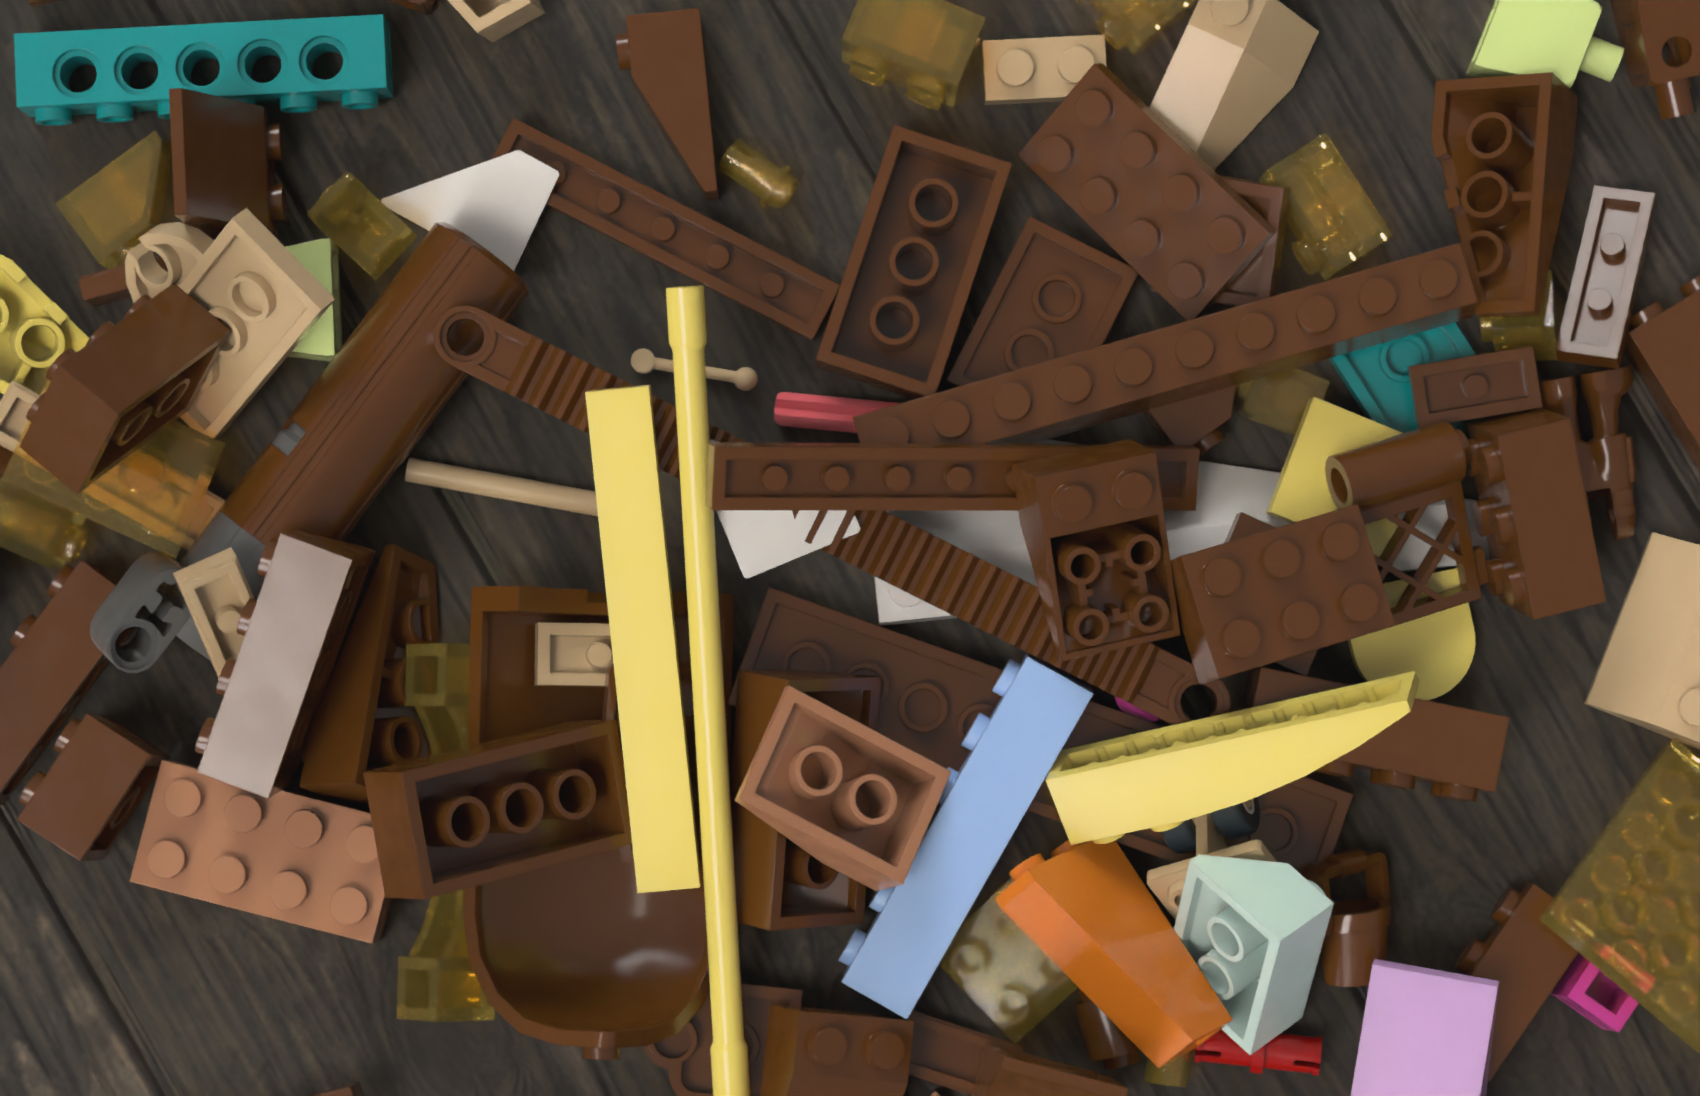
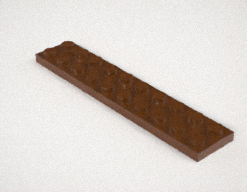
(936, 695)

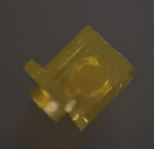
(361, 225)

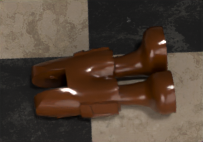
(1608, 457)

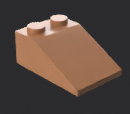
(842, 791)

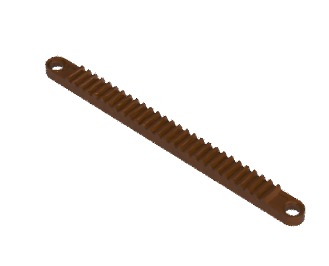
(882, 547)

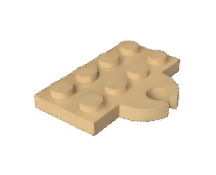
(248, 287)

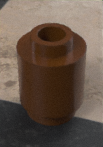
(1103, 1037)

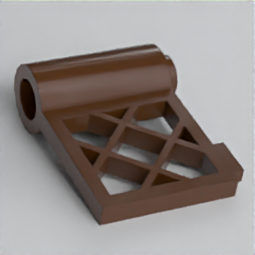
(1406, 477)

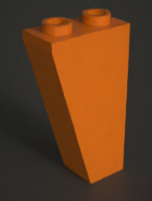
(1116, 946)

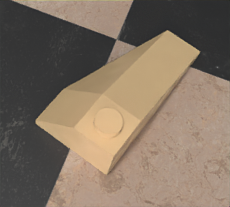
(1231, 72)

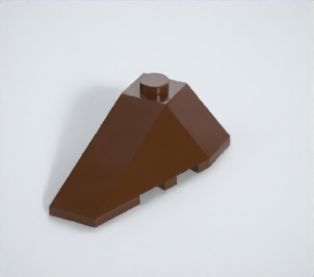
(1506, 179)
(363, 708)

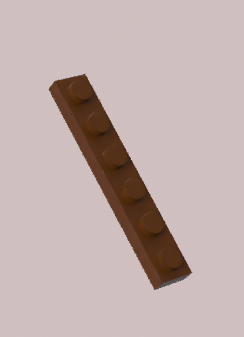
(678, 236)

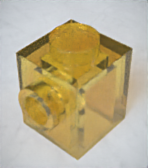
(1527, 330)

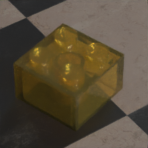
(914, 45)

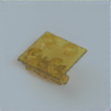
(1005, 970)

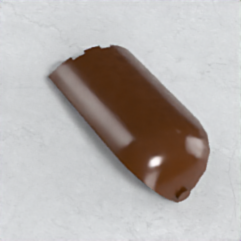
(573, 943)

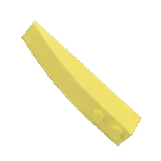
(1216, 761)

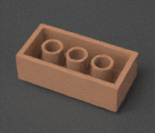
(263, 855)

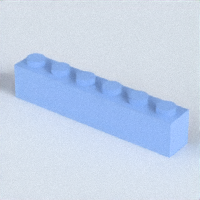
(966, 833)

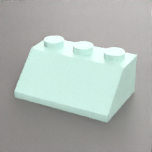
(1254, 939)

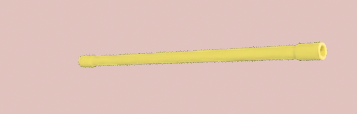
(688, 341)

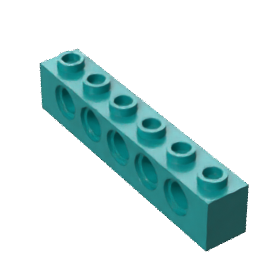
(49, 58)

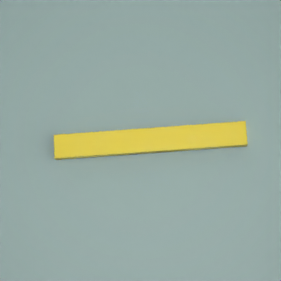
(643, 638)

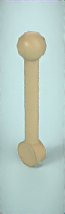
(744, 378)

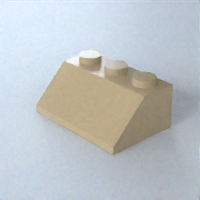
(1654, 648)

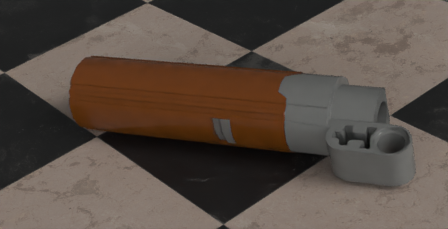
(337, 441)

